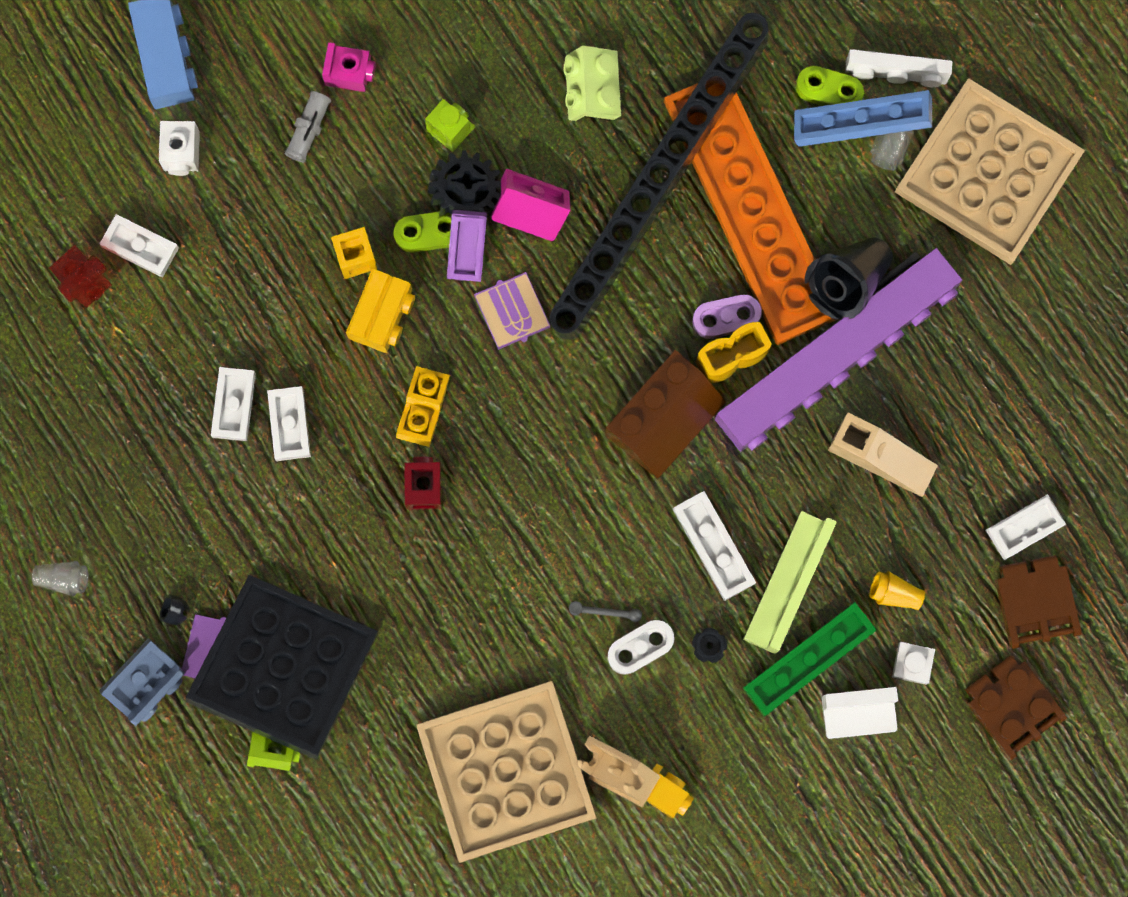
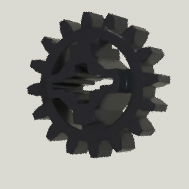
(473, 174)

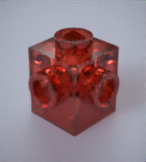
(80, 276)

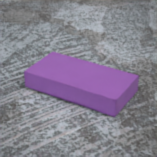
(466, 245)

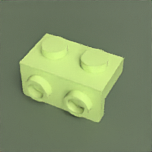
(592, 83)

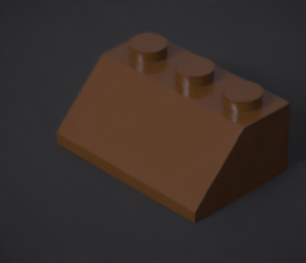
(665, 415)

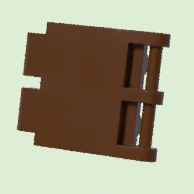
(1036, 600)
(1013, 705)

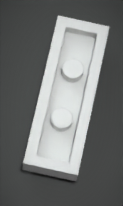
(898, 68)
(714, 546)

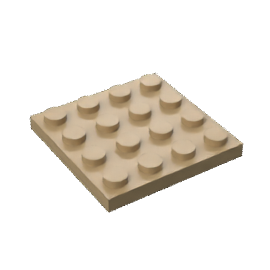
(989, 171)
(505, 771)

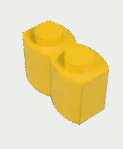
(724, 355)

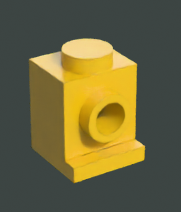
(354, 253)
(669, 794)

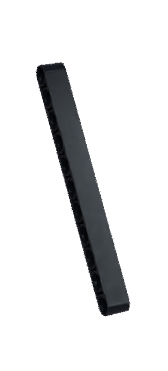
(661, 159)

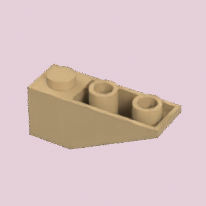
(882, 454)

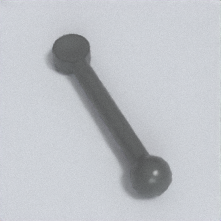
(909, 261)
(576, 609)

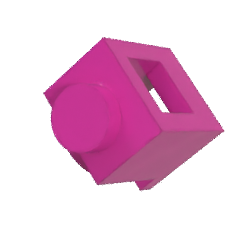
(353, 79)

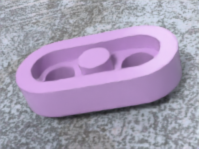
(725, 315)

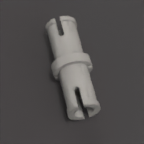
(307, 126)

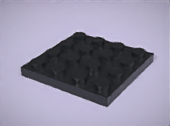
(282, 667)

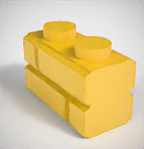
(380, 311)

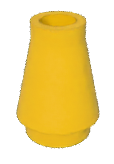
(894, 591)

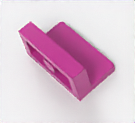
(531, 205)

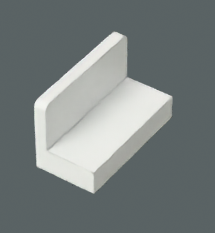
(860, 712)

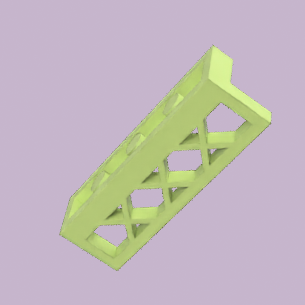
(789, 582)

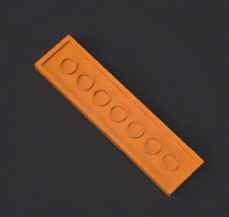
(755, 217)

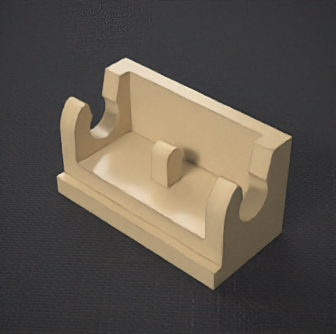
(619, 772)

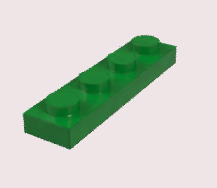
(809, 659)

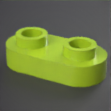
(830, 86)
(428, 232)

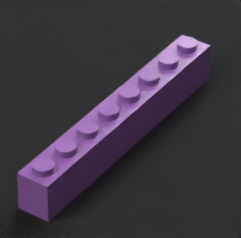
(838, 350)

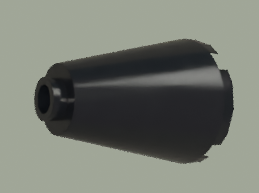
(848, 277)

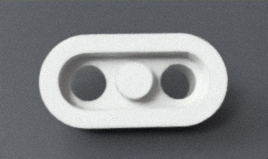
(639, 646)

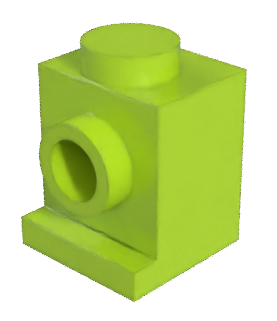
(449, 124)
(260, 756)

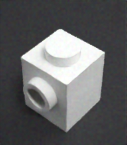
(179, 147)

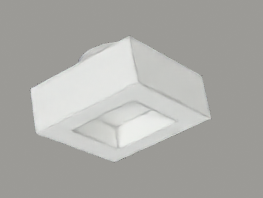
(913, 663)

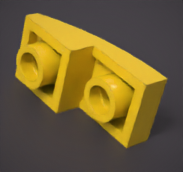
(422, 406)

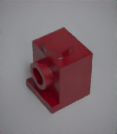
(422, 499)

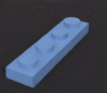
(863, 118)

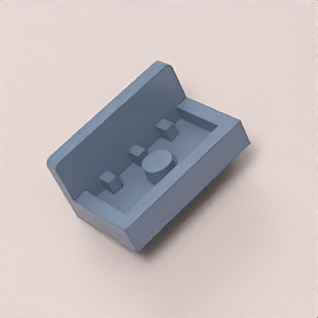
(143, 682)

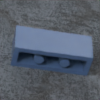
(163, 52)

